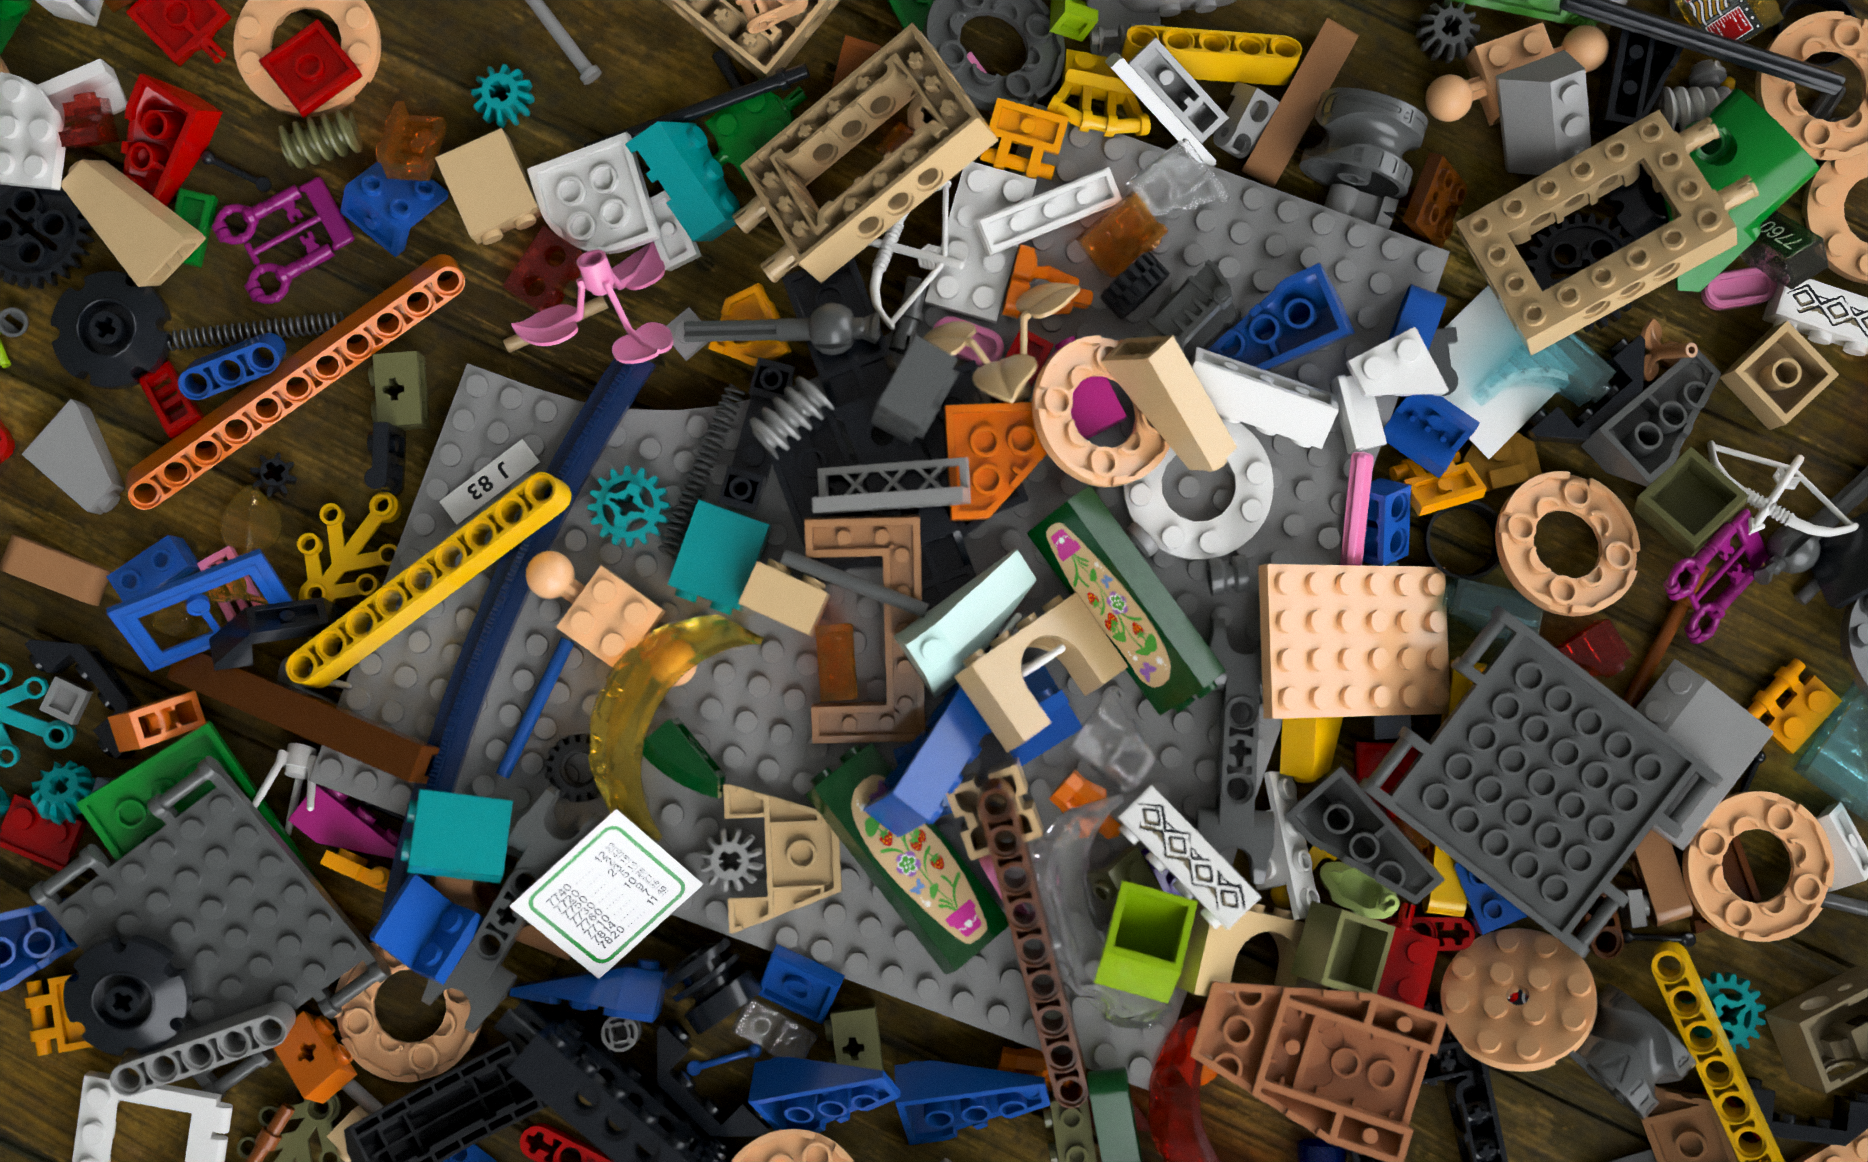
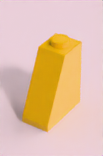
(1308, 746)

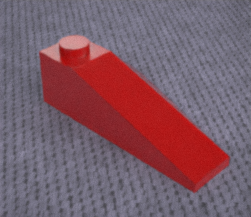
(165, 135)

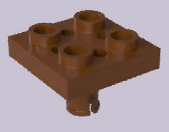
(1434, 201)

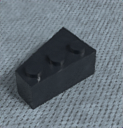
(1631, 78)

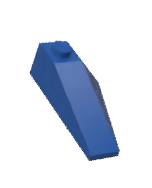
(1288, 323)
(29, 943)
(624, 990)
(813, 1093)
(948, 1097)

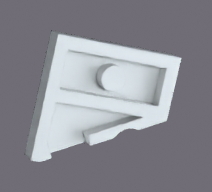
(1398, 368)

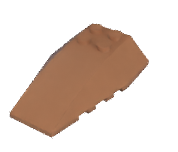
(1324, 1058)

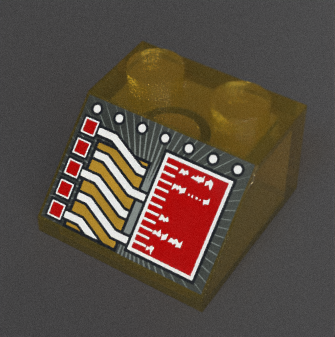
(1732, 18)

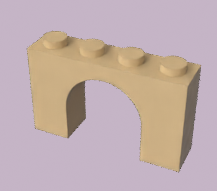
(996, 678)
(1213, 951)

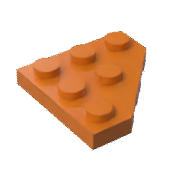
(1000, 451)

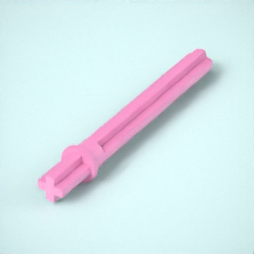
(1356, 508)

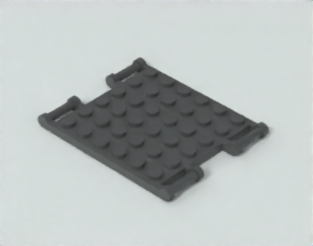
(1541, 782)
(227, 905)

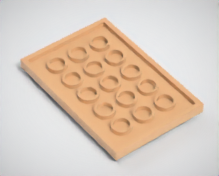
(1353, 641)

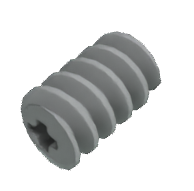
(789, 415)

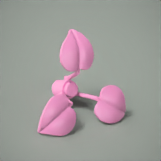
(635, 273)

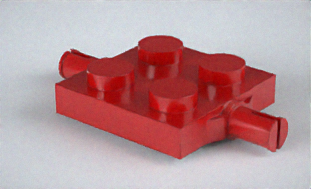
(181, 26)
(1408, 962)

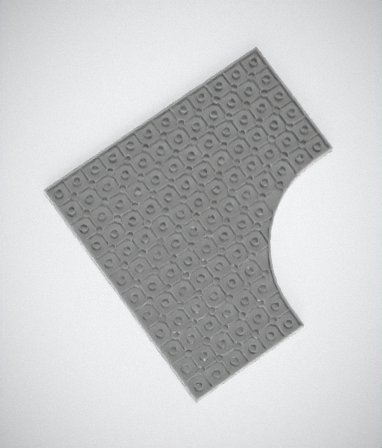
(757, 699)

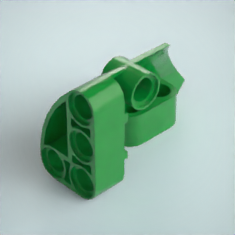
(1750, 145)

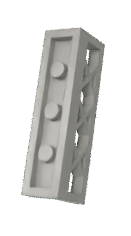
(897, 499)

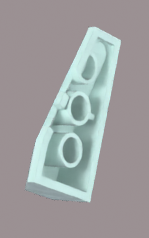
(965, 622)

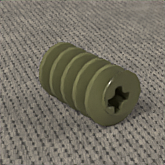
(320, 140)

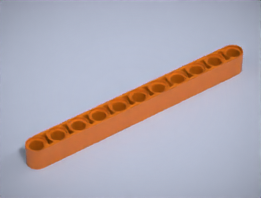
(288, 397)

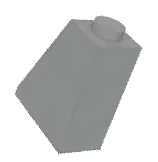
(77, 459)

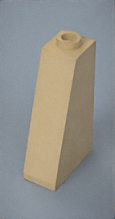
(131, 222)
(1172, 399)

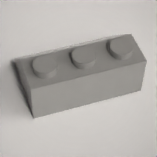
(1543, 113)

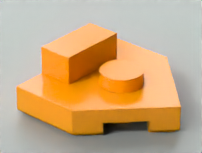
(750, 305)

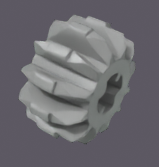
(729, 847)

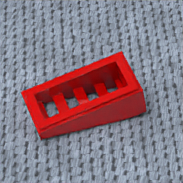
(181, 419)

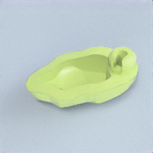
(1358, 891)

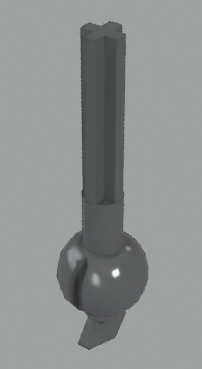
(829, 329)
(1796, 551)

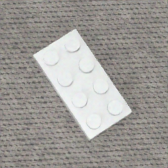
(983, 281)

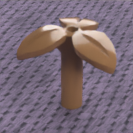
(1667, 353)

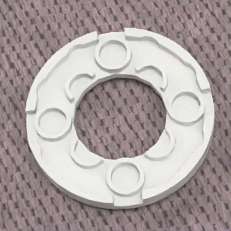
(1221, 534)

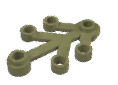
(296, 1143)

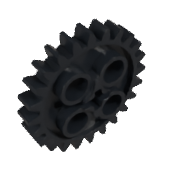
(1576, 241)
(17, 249)

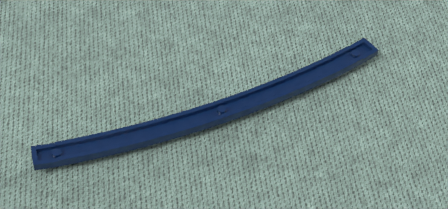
(509, 592)

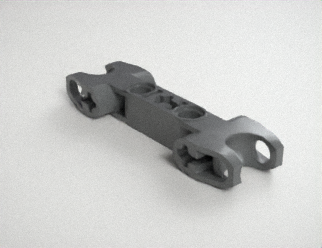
(1235, 820)
(480, 968)

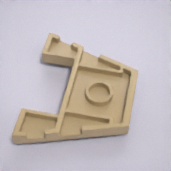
(800, 856)

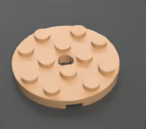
(1525, 1035)

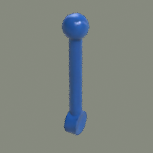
(694, 1067)

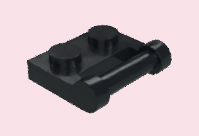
(388, 453)

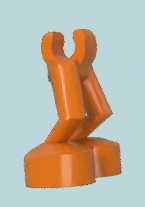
(1025, 270)

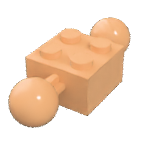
(1452, 96)
(604, 614)

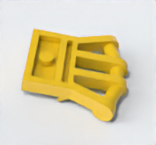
(1092, 78)

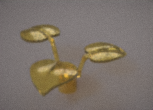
(246, 523)

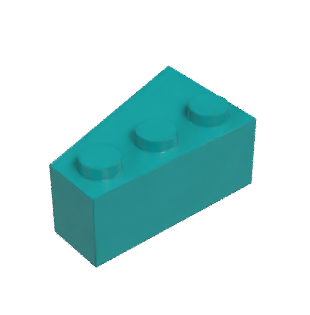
(690, 177)

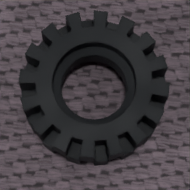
(1134, 285)
(558, 774)

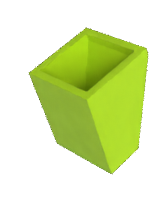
(1146, 942)

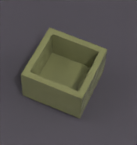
(1690, 502)
(1342, 949)

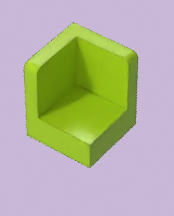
(1072, 18)

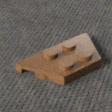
(1686, 1129)

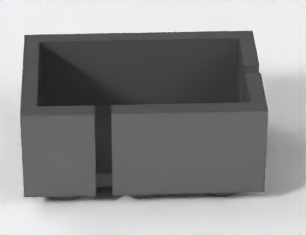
(915, 391)

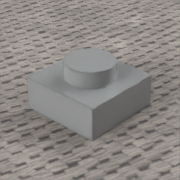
(685, 349)
(66, 700)
(1636, 909)

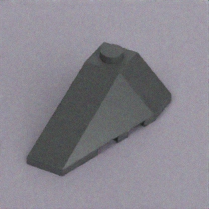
(1652, 428)
(1363, 835)

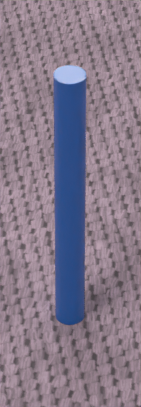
(535, 708)

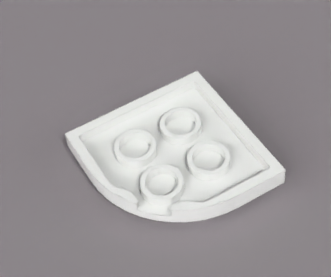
(29, 136)
(596, 197)

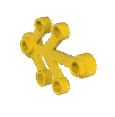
(346, 557)

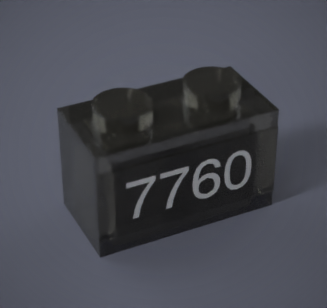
(1786, 251)

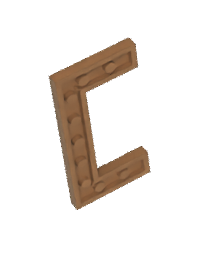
(899, 543)

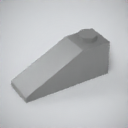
(1178, 90)

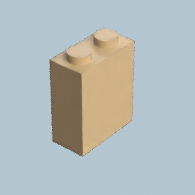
(489, 187)

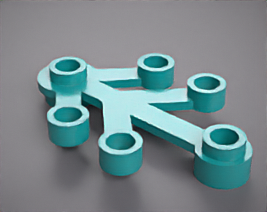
(26, 721)

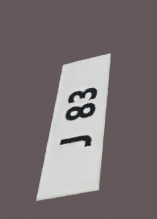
(489, 481)

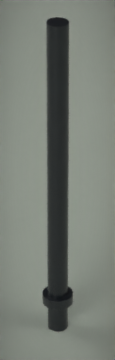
(782, 79)

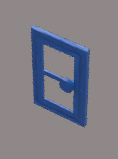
(126, 613)

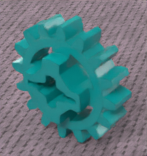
(634, 490)
(1741, 1009)

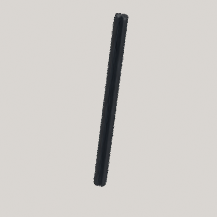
(1708, 43)

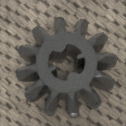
(1446, 18)

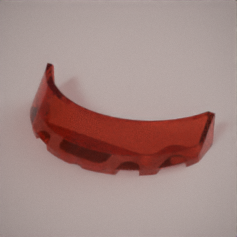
(1175, 1098)

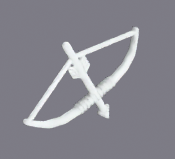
(926, 258)
(1784, 481)

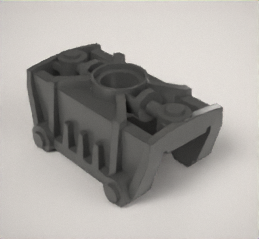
(1194, 311)

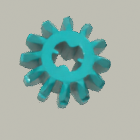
(489, 101)
(60, 791)

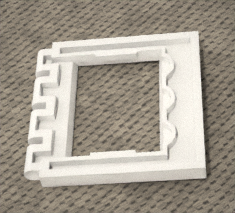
(99, 1108)

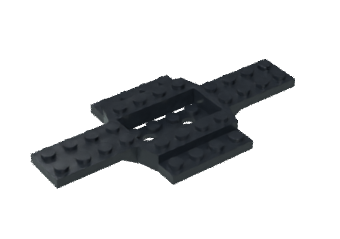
(854, 387)

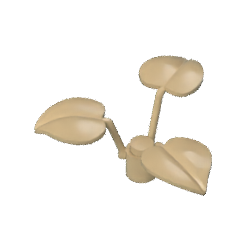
(1010, 375)

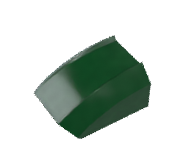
(684, 759)

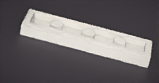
(1156, 105)
(1047, 211)

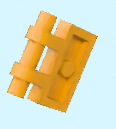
(1029, 128)
(1431, 494)
(1802, 711)
(355, 867)
(67, 1033)

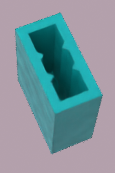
(718, 556)
(457, 836)

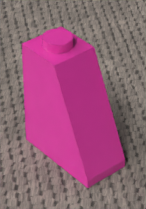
(1094, 403)

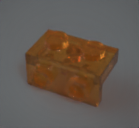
(410, 144)
(1121, 236)
(836, 662)

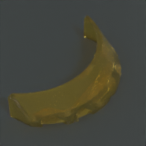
(632, 697)

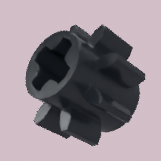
(271, 486)

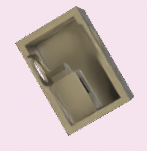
(1824, 1031)

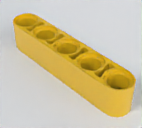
(1222, 54)

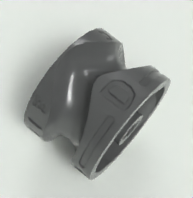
(1364, 142)
(1631, 1052)

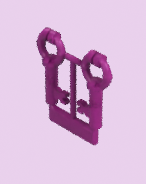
(327, 213)
(1740, 579)

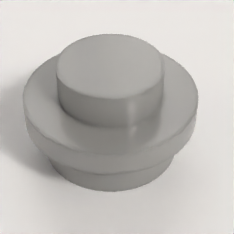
(1707, 74)

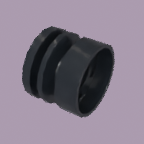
(712, 985)

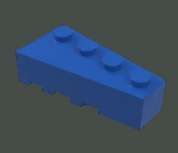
(933, 767)

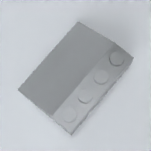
(1708, 727)

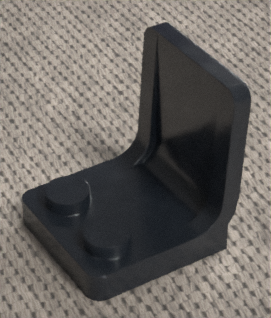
(1844, 565)

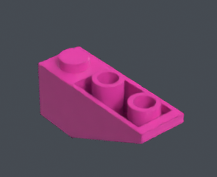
(343, 825)

